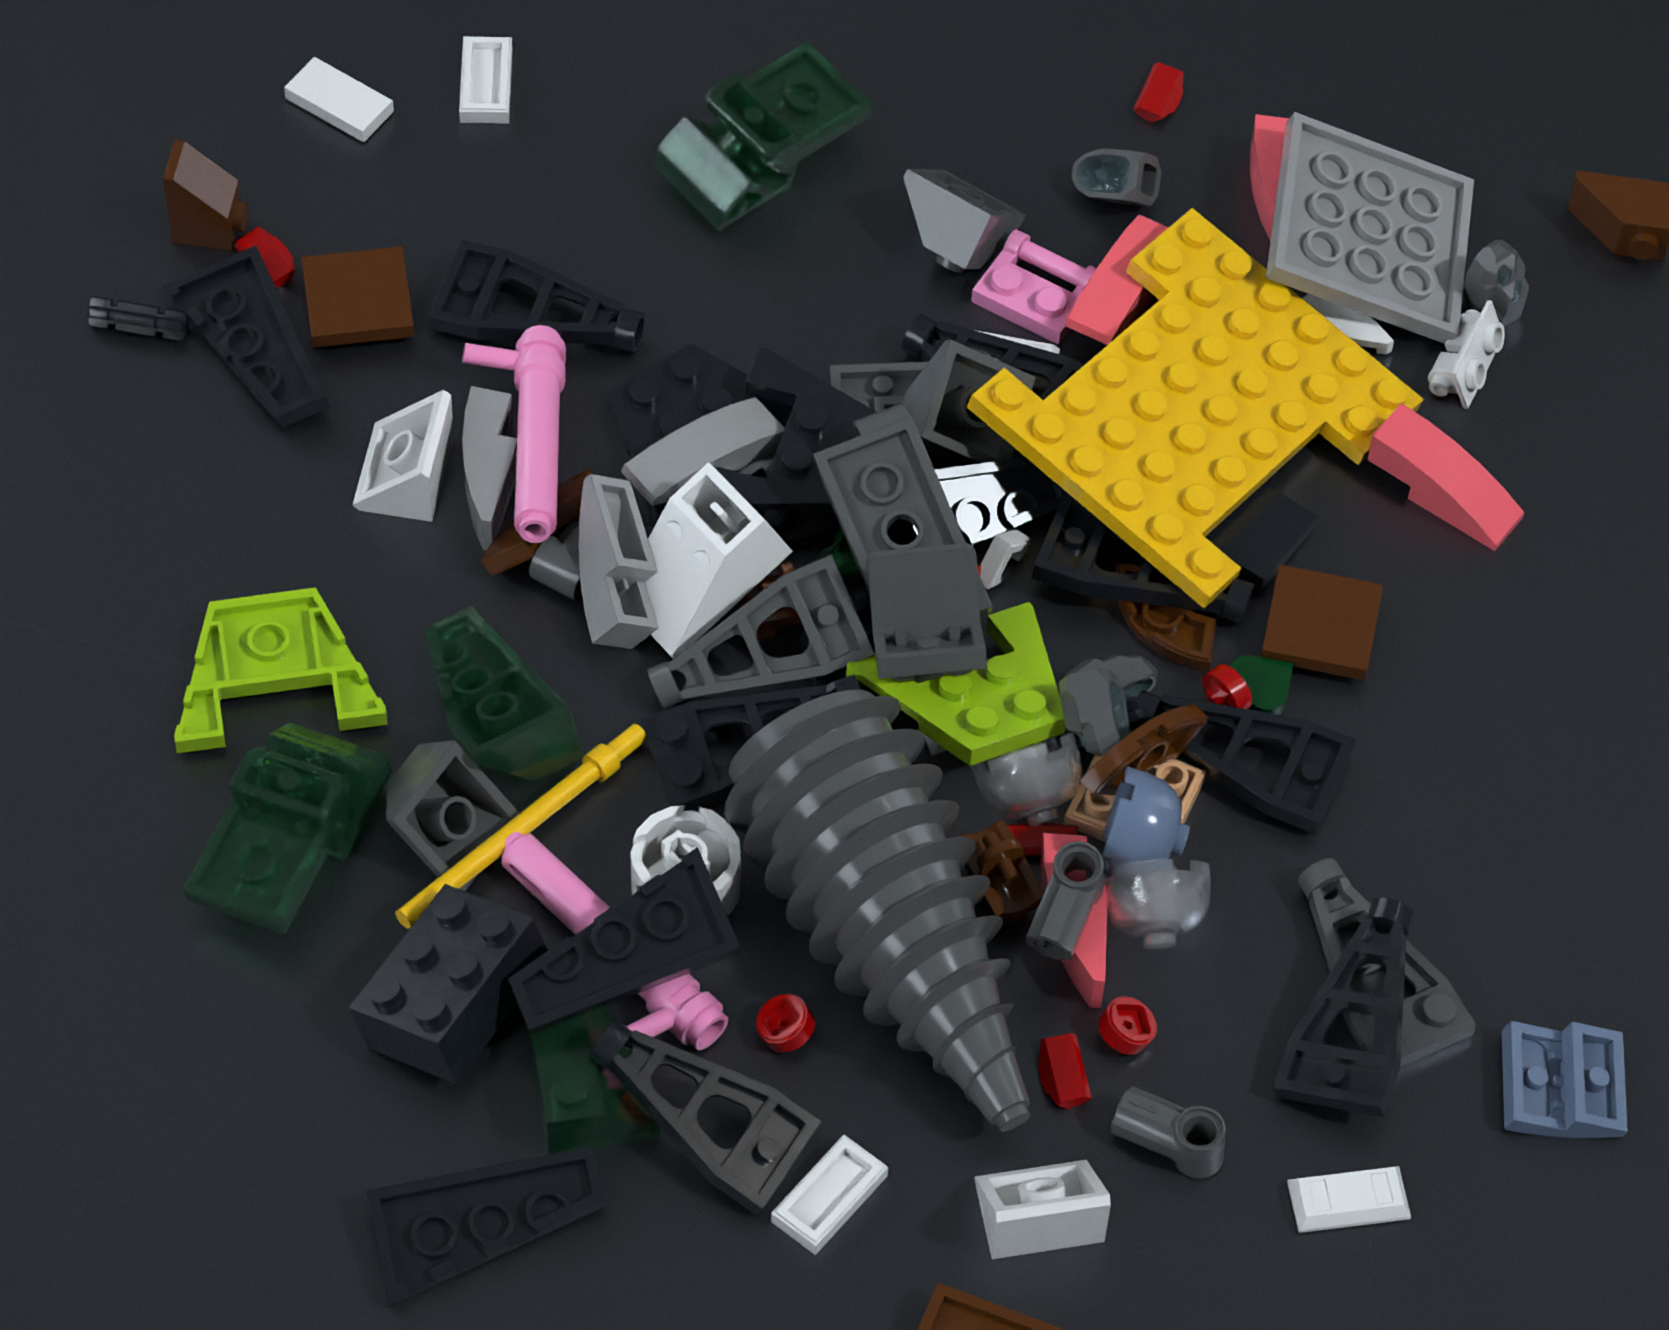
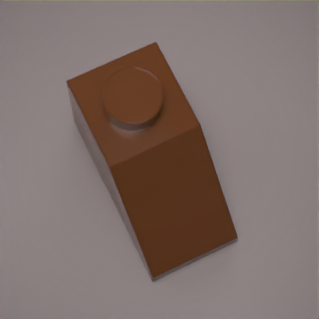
(202, 200)
(1623, 213)

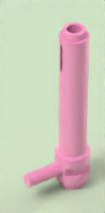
(539, 379)
(674, 1005)

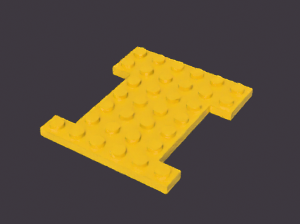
(1196, 403)

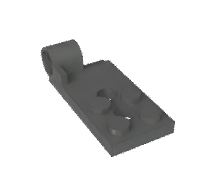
(885, 480)

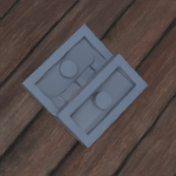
(1564, 1081)

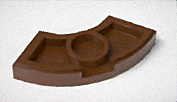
(511, 549)
(1170, 631)
(1146, 746)

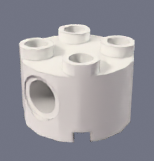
(675, 833)

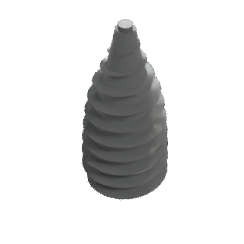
(880, 884)

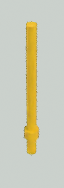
(596, 766)

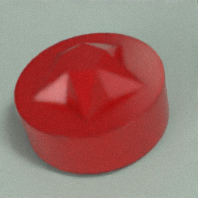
(1226, 687)
(785, 1023)
(1127, 1025)

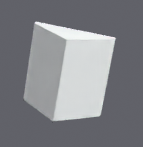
(408, 460)
(1043, 1208)

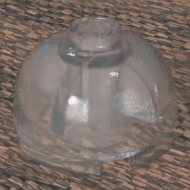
(1031, 779)
(1158, 900)

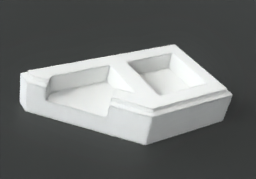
(1355, 325)

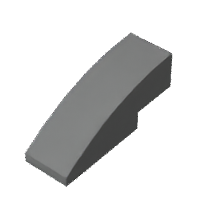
(724, 438)
(488, 460)
(614, 564)

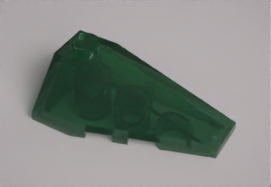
(498, 702)
(578, 1096)

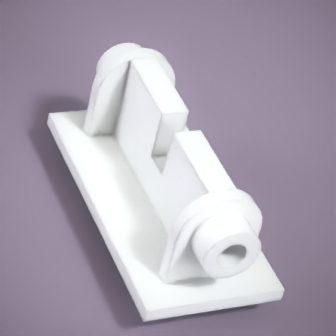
(1476, 344)

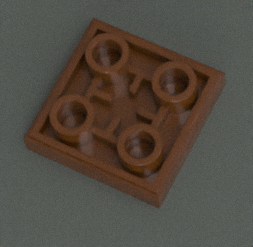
(357, 296)
(1322, 621)

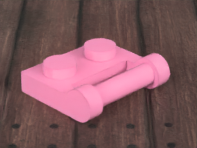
(1027, 297)

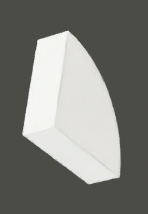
(1003, 547)

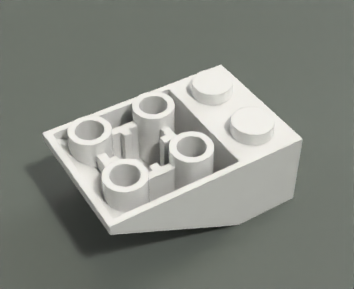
(707, 558)

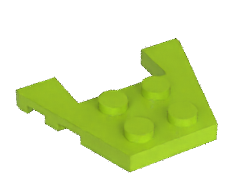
(267, 648)
(988, 708)

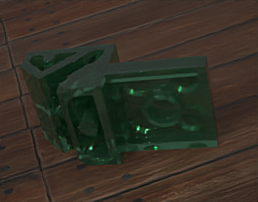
(760, 134)
(286, 815)

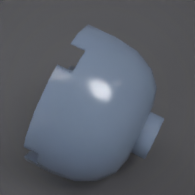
(1143, 821)

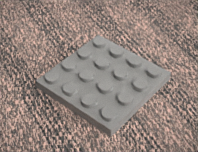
(1370, 228)

